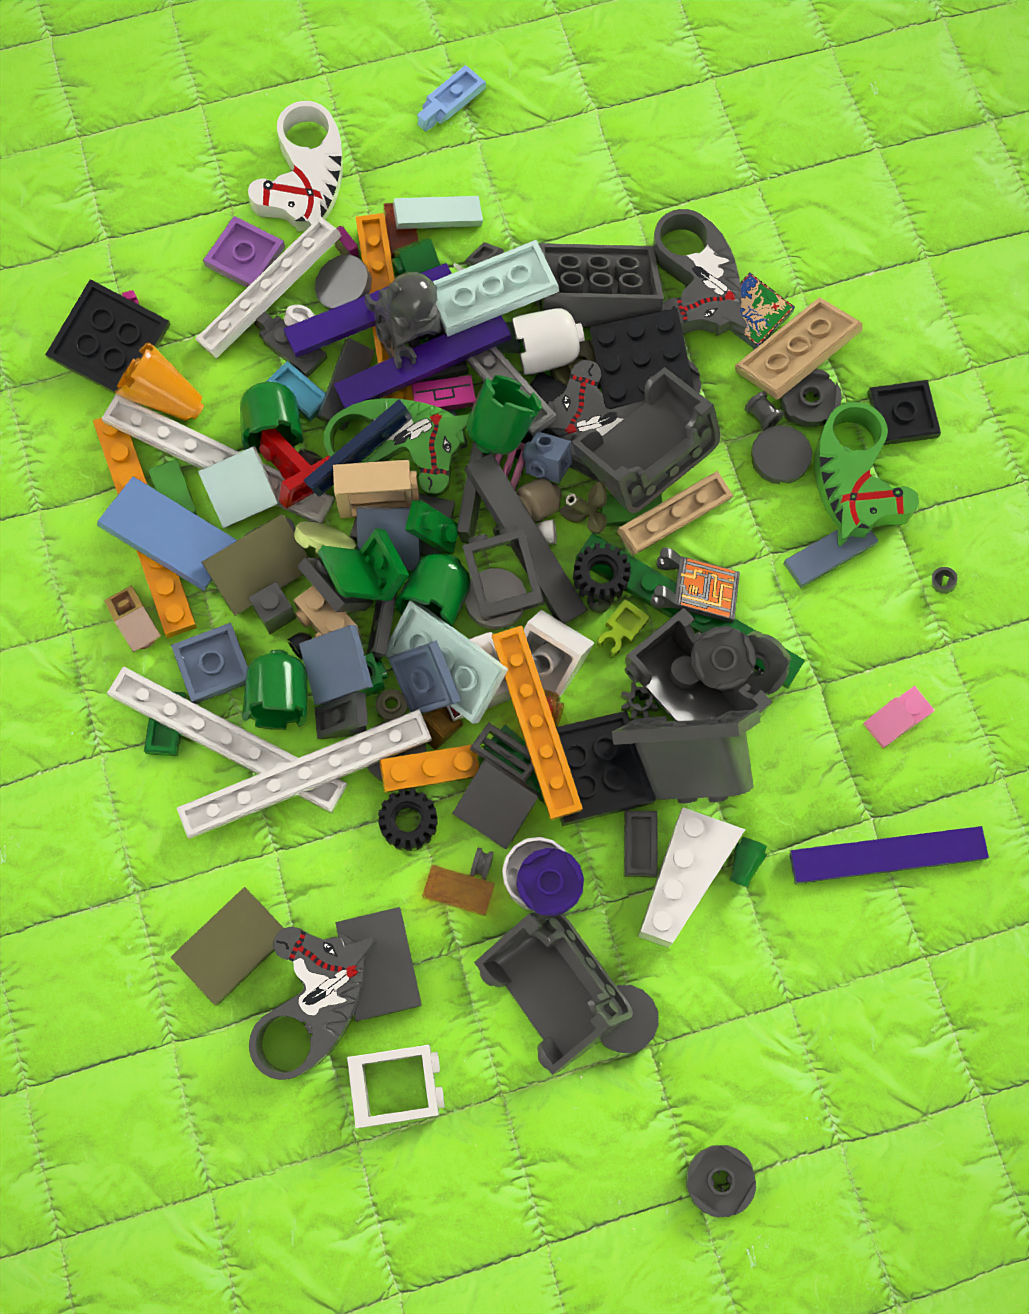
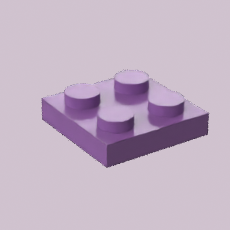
(243, 252)

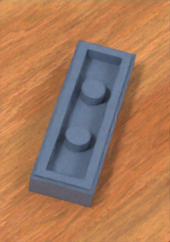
(825, 556)

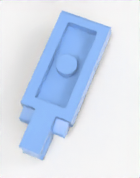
(450, 97)

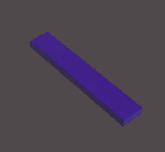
(340, 321)
(431, 358)
(888, 855)

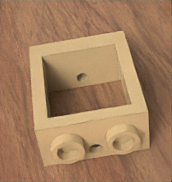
(374, 486)

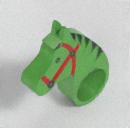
(844, 479)

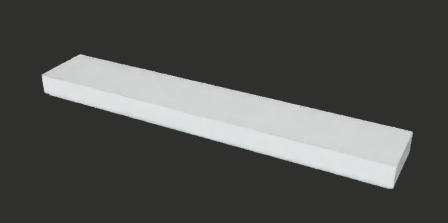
(268, 287)

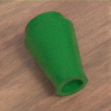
(747, 860)

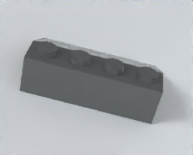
(603, 282)

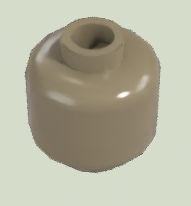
(540, 498)

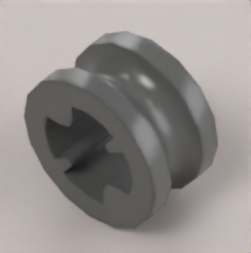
(481, 863)

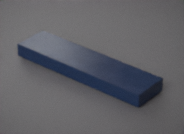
(360, 446)

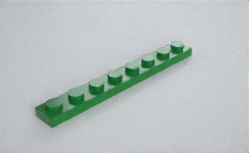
(642, 586)

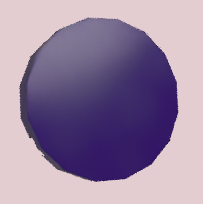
(550, 882)

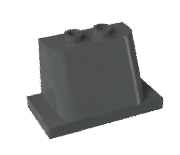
(694, 756)

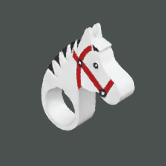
(314, 175)

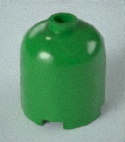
(269, 407)
(501, 415)
(437, 584)
(275, 691)

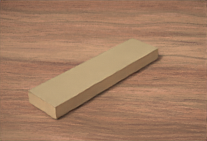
(674, 513)

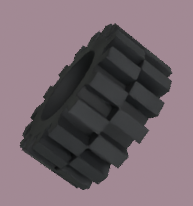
(607, 557)
(394, 805)

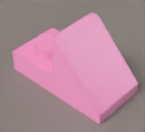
(898, 716)

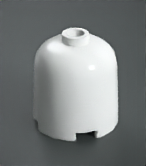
(548, 339)

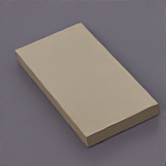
(798, 348)

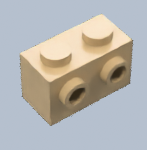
(319, 614)

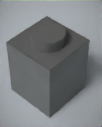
(272, 607)

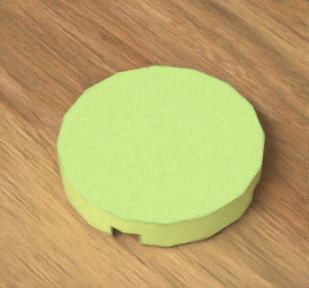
(318, 534)

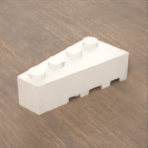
(689, 867)

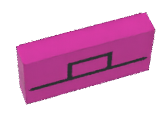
(446, 393)

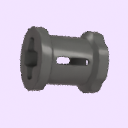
(764, 410)

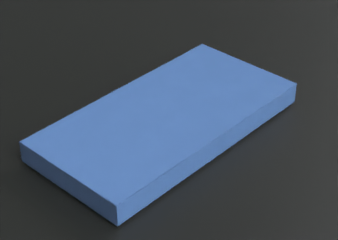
(164, 531)

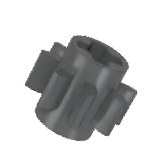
(635, 709)

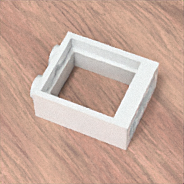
(360, 1092)

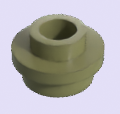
(391, 714)

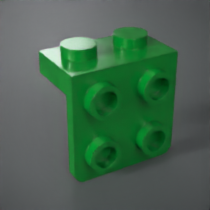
(366, 573)

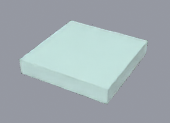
(239, 487)

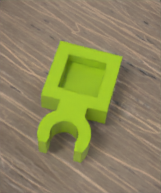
(624, 624)

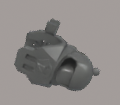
(405, 313)

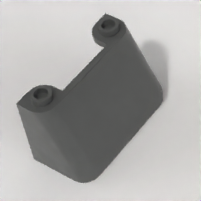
(652, 443)
(651, 664)
(556, 987)

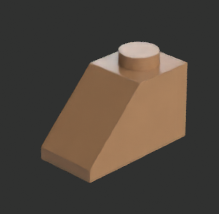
(132, 619)

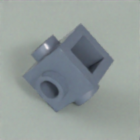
(547, 457)

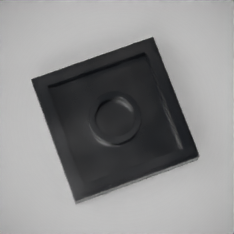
(907, 411)

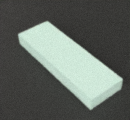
(437, 212)

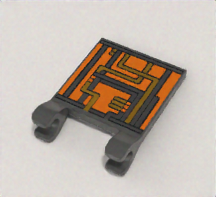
(698, 587)

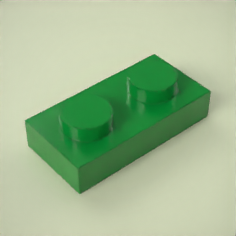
(432, 527)

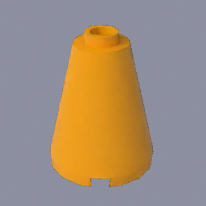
(159, 386)

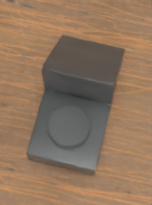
(342, 717)

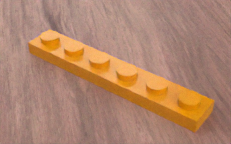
(537, 723)

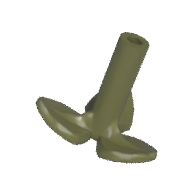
(579, 509)

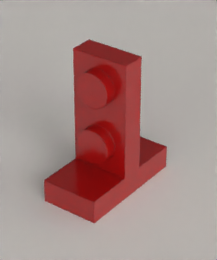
(291, 467)

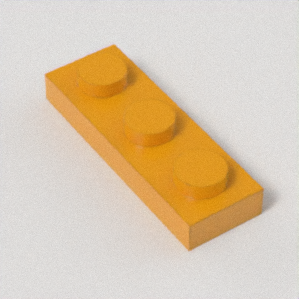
(428, 768)

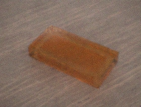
(458, 890)

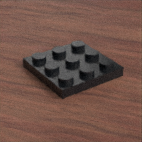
(105, 335)
(635, 351)
(604, 774)

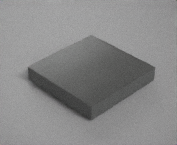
(496, 803)

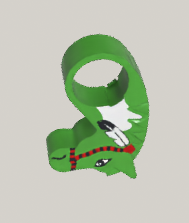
(429, 437)

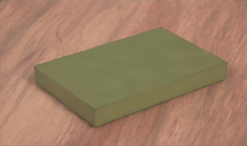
(256, 562)
(228, 946)

